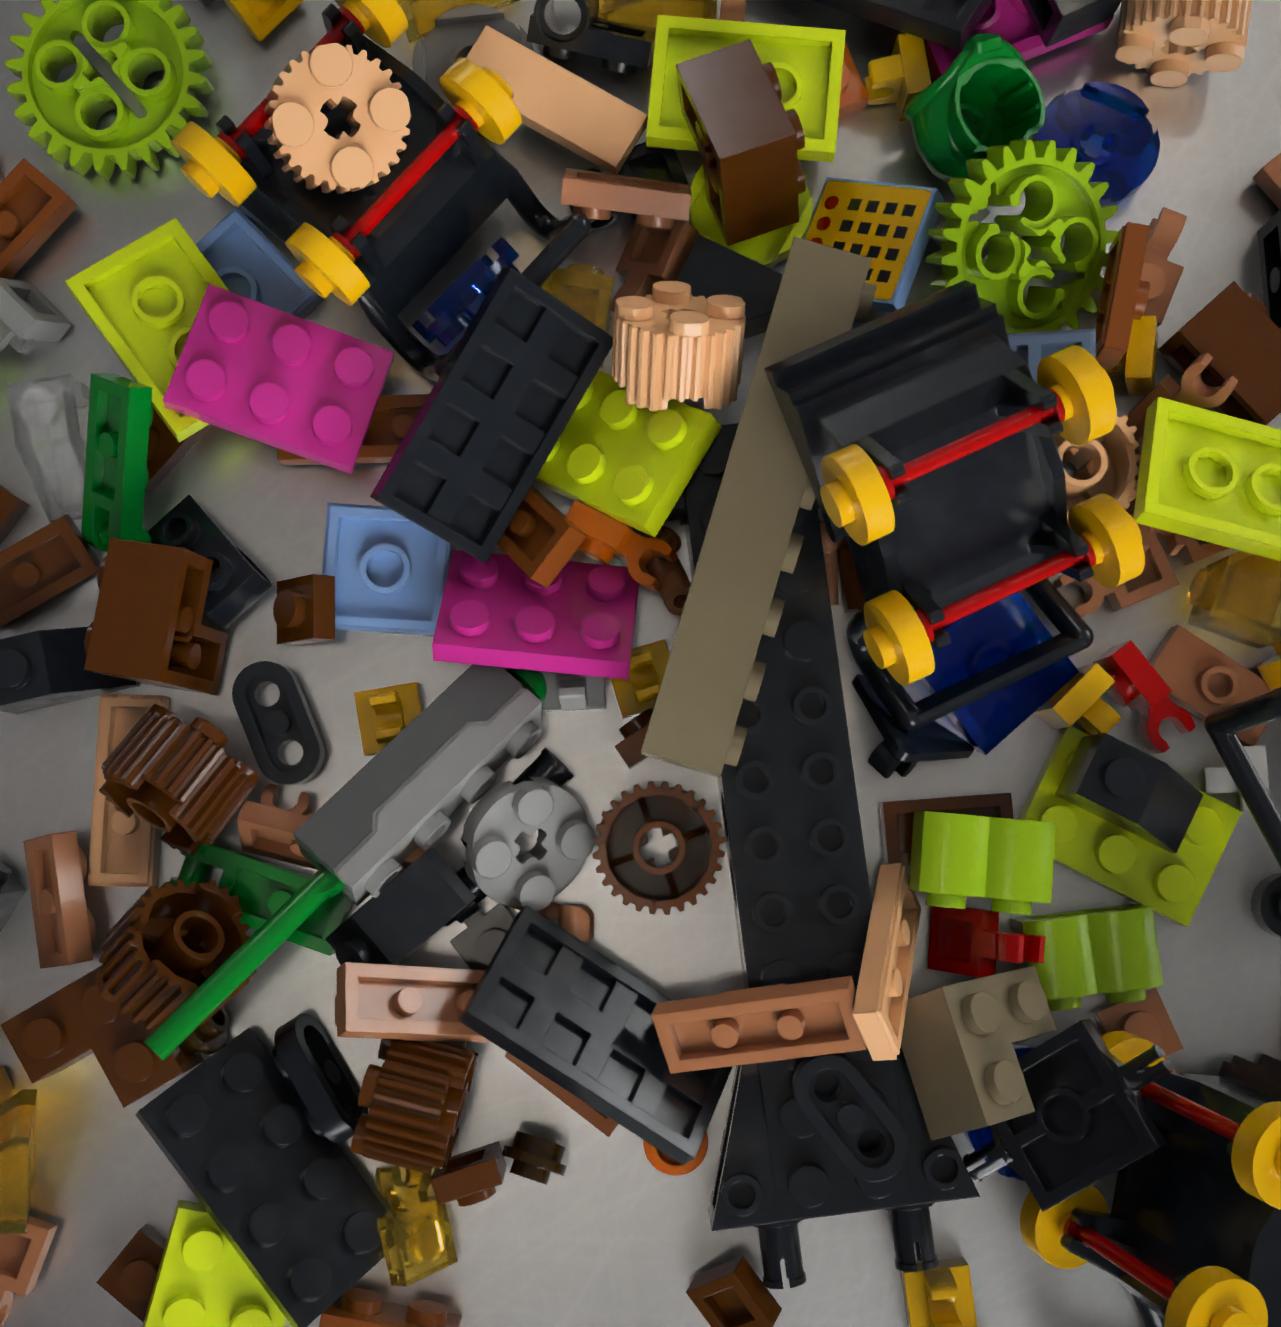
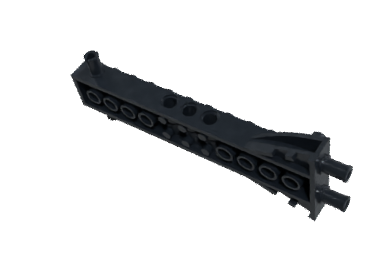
(801, 920)

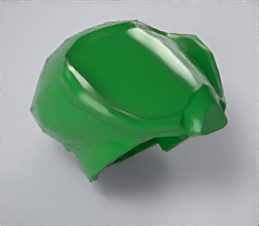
(981, 94)

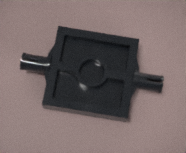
(1084, 1117)

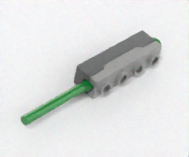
(387, 813)

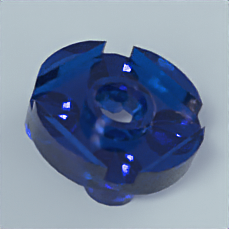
(1121, 122)
(452, 308)

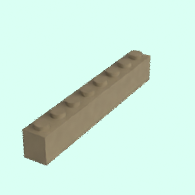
(751, 528)

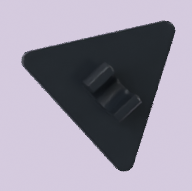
(903, 748)

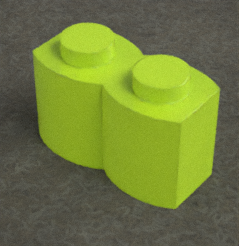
(982, 858)
(1095, 953)

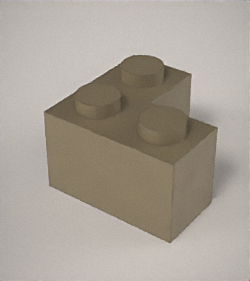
(964, 1053)

